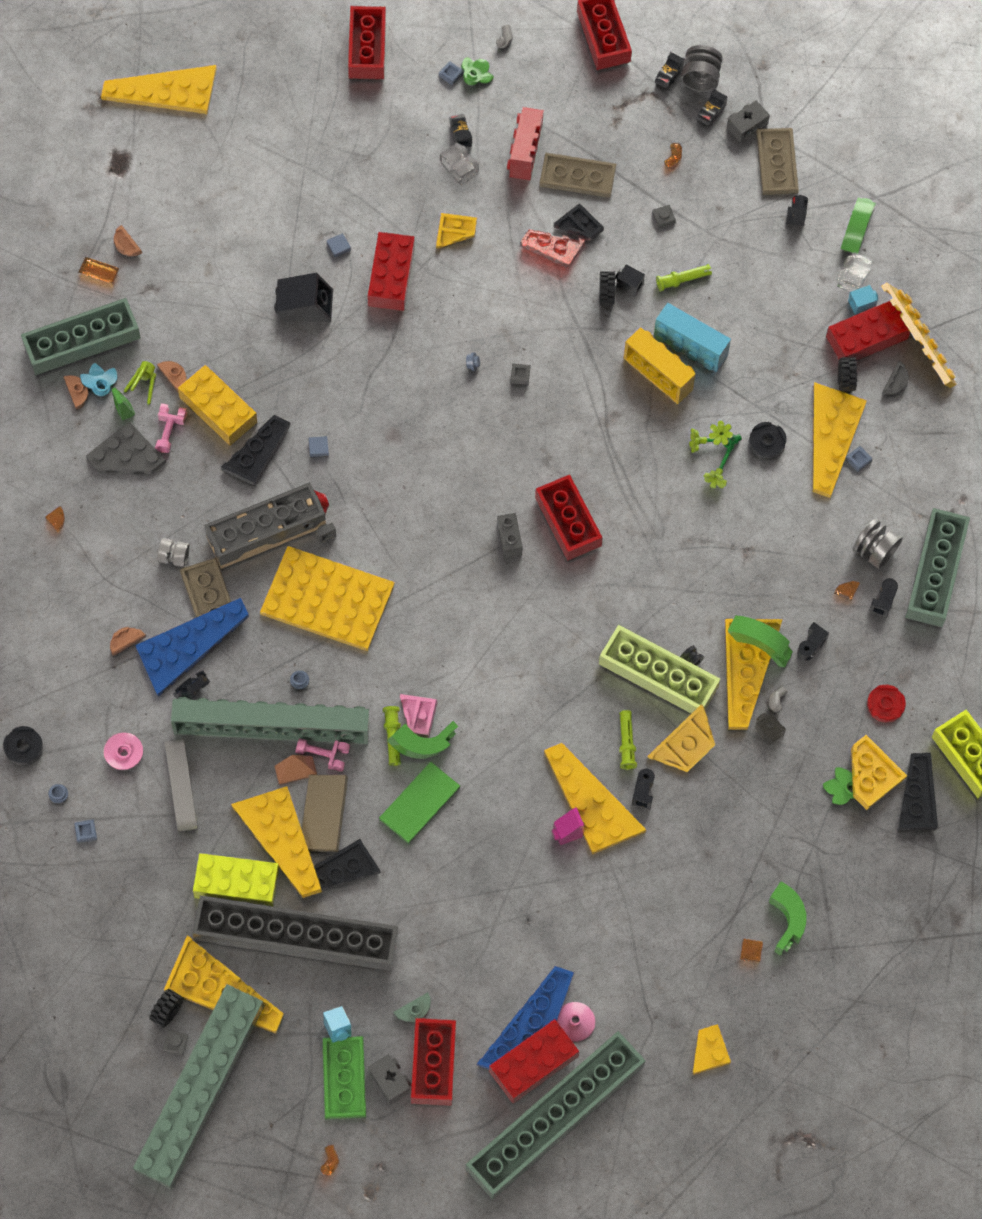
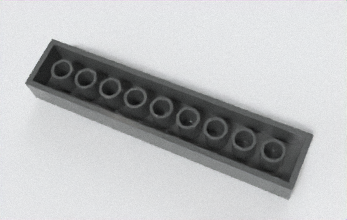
(295, 933)

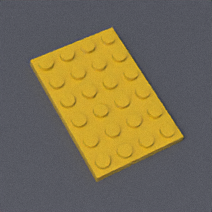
(327, 598)

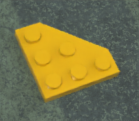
(872, 772)

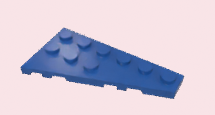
(183, 646)
(534, 1015)

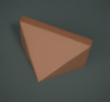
(295, 768)

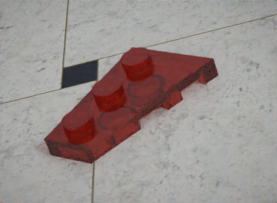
(554, 248)

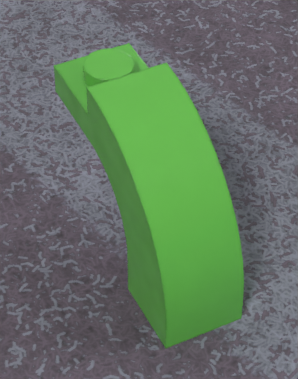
(857, 225)
(762, 636)
(417, 747)
(793, 908)

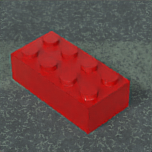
(604, 32)
(367, 42)
(391, 271)
(868, 332)
(568, 517)
(534, 1061)
(433, 1062)

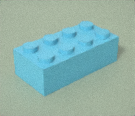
(691, 337)

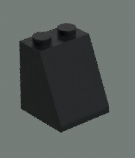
(304, 298)

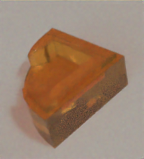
(56, 518)
(847, 589)

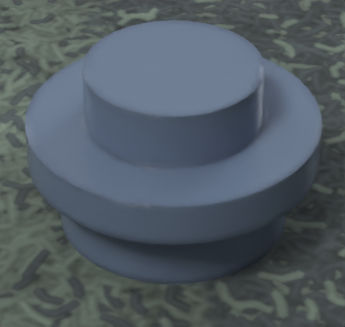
(472, 361)
(299, 679)
(58, 793)

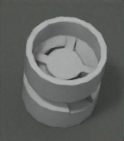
(173, 552)

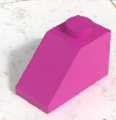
(568, 827)

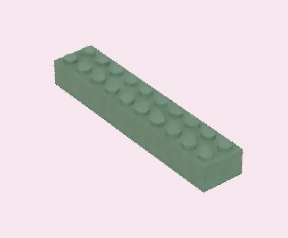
(270, 721)
(199, 1087)
(555, 1115)

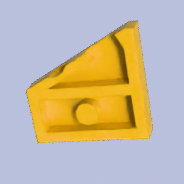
(455, 229)
(710, 1050)

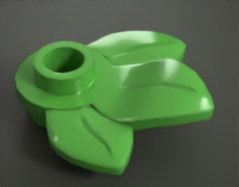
(476, 71)
(839, 786)

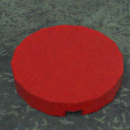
(886, 703)

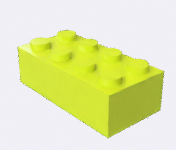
(962, 745)
(236, 879)

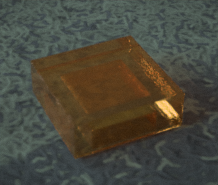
(751, 950)

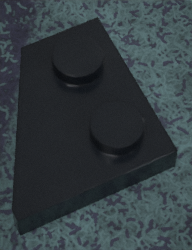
(579, 223)

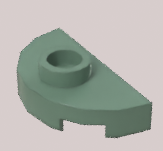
(416, 1009)

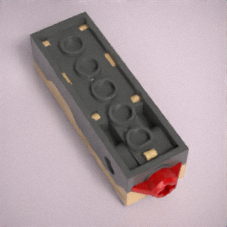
(266, 524)

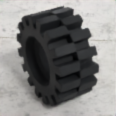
(607, 288)
(847, 374)
(166, 1008)

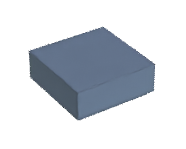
(451, 73)
(338, 245)
(318, 446)
(859, 458)
(85, 831)

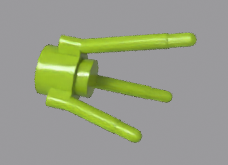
(144, 372)

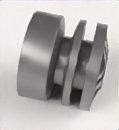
(701, 68)
(875, 542)

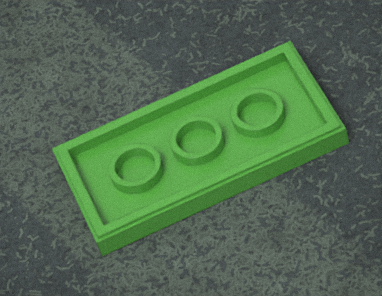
(419, 802)
(344, 1078)

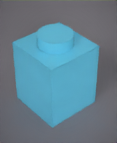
(862, 299)
(337, 1024)

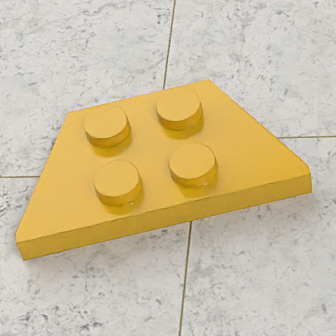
(686, 743)

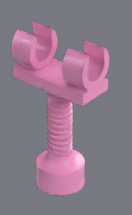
(162, 445)
(337, 765)

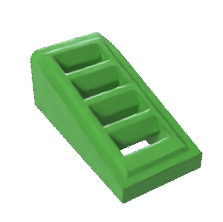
(122, 404)

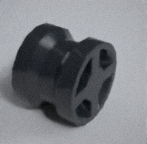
(692, 656)

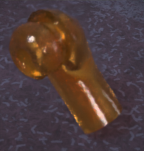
(676, 156)
(332, 1161)

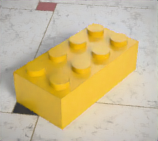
(659, 365)
(217, 405)

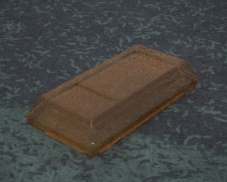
(98, 270)

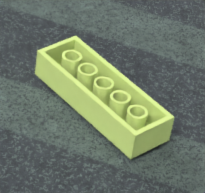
(658, 670)

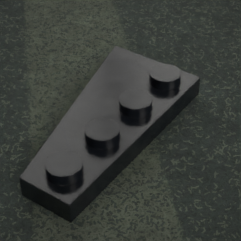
(256, 453)
(919, 801)
(346, 866)

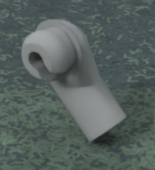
(507, 37)
(774, 699)

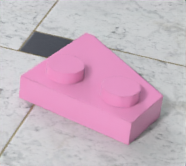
(419, 713)

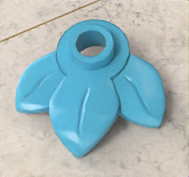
(99, 378)

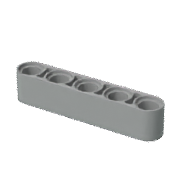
(181, 785)

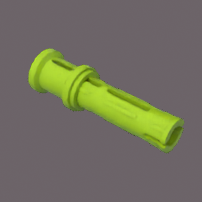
(674, 278)
(391, 726)
(627, 747)

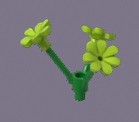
(719, 434)

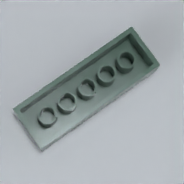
(80, 336)
(937, 567)

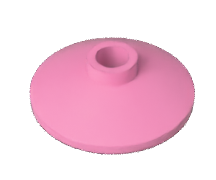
(119, 743)
(581, 1030)

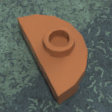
(125, 243)
(173, 372)
(77, 390)
(125, 638)

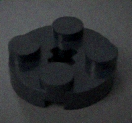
(771, 431)
(188, 687)
(15, 738)

